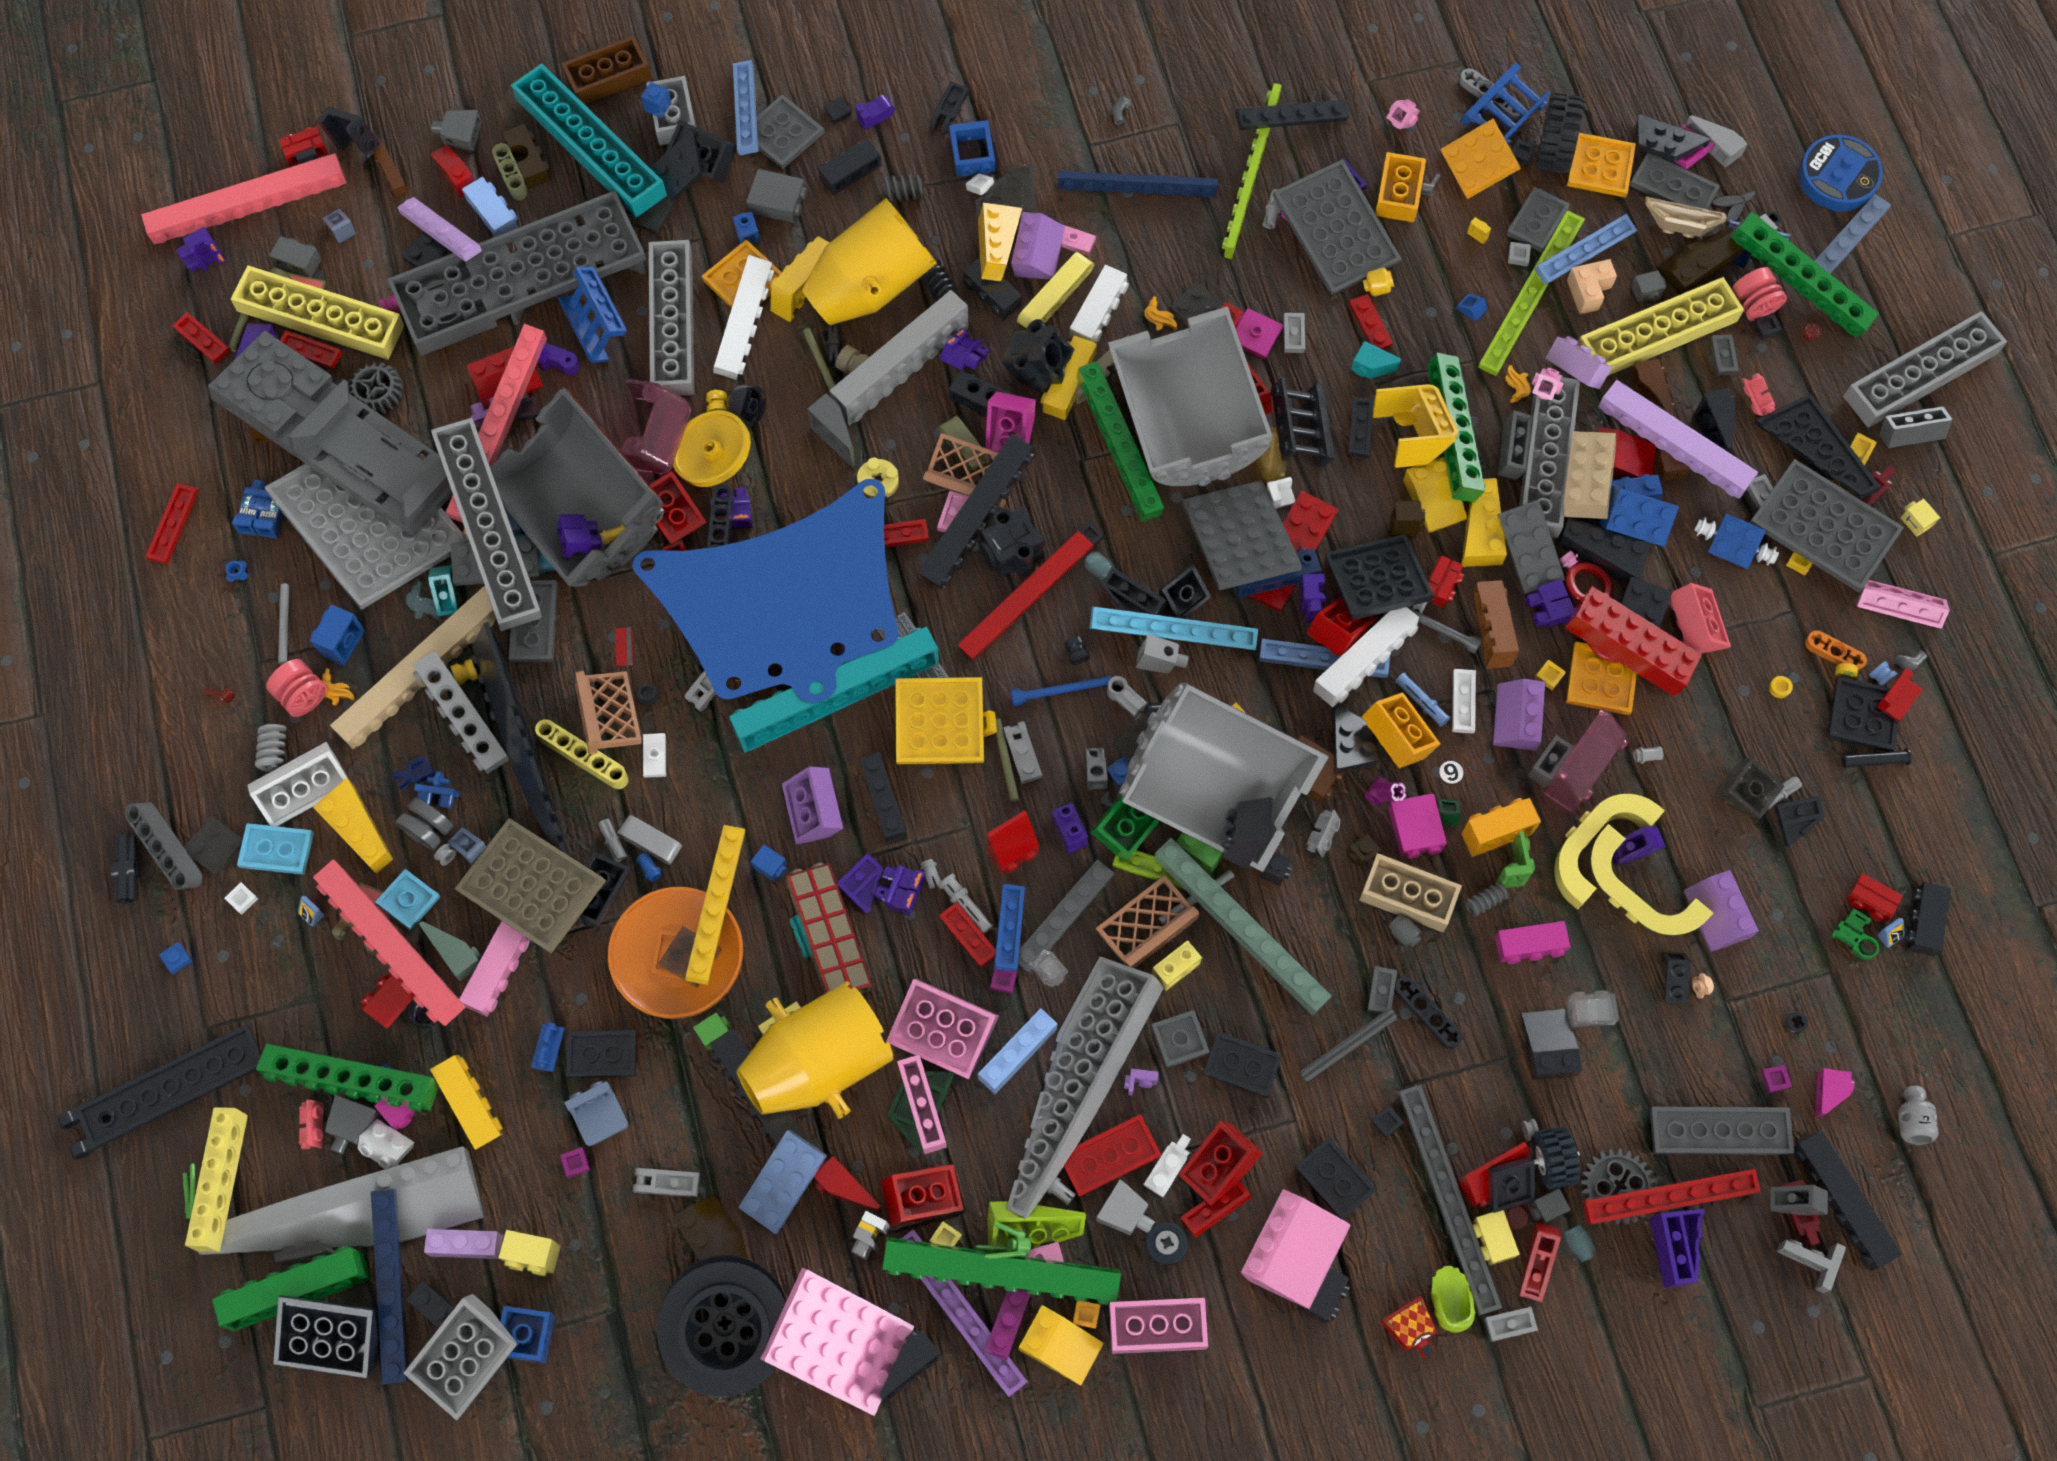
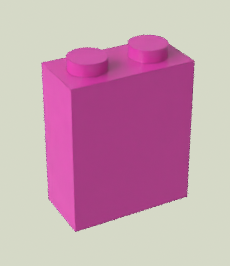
(1417, 826)

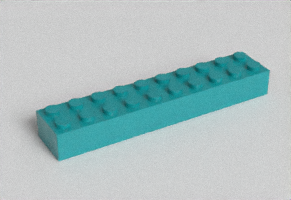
(589, 140)
(854, 681)

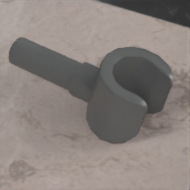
(1427, 188)

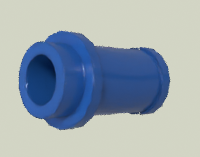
(646, 863)

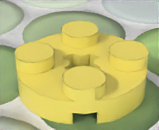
(882, 468)

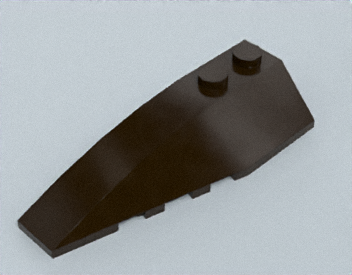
(1703, 259)
(712, 1234)

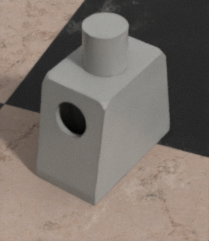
(1159, 655)
(1125, 1211)

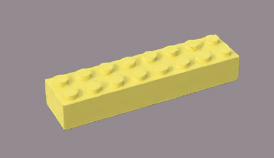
(317, 312)
(1665, 325)

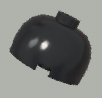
(747, 403)

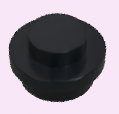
(648, 694)

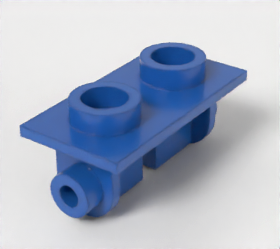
(547, 1047)

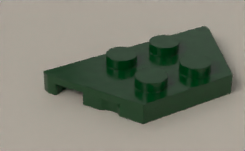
(901, 1112)

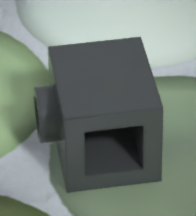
(1648, 287)

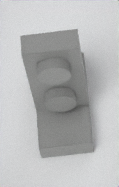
(1816, 1260)

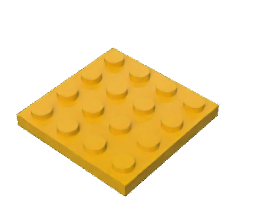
(939, 721)

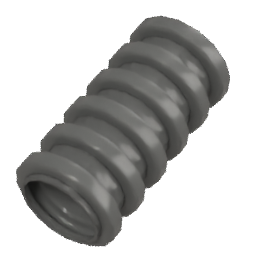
(1486, 899)

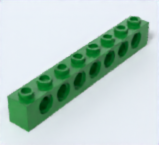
(1833, 296)
(1119, 441)
(1462, 455)
(276, 1057)

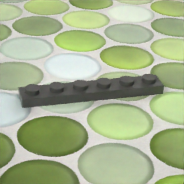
(1065, 914)

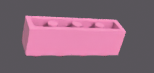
(494, 969)
(922, 1104)

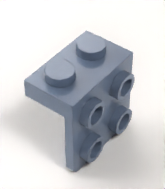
(597, 1113)

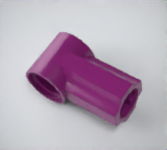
(1383, 790)

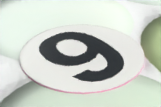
(1451, 772)

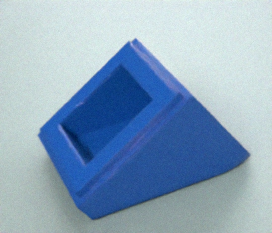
(1472, 306)

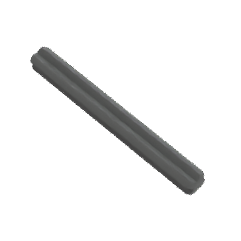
(1348, 1045)

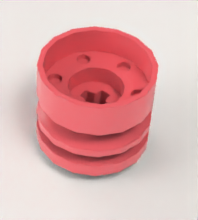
(1759, 293)
(296, 687)

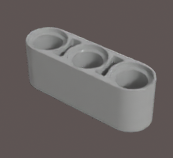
(649, 839)

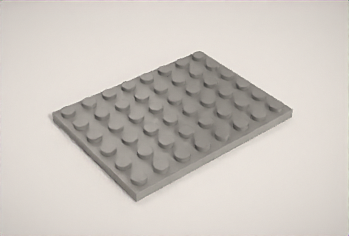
(356, 542)

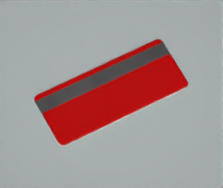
(624, 646)

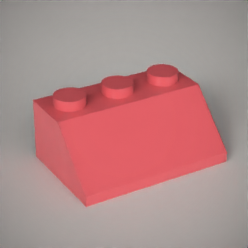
(1699, 618)

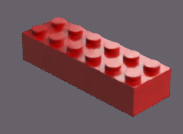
(1633, 641)

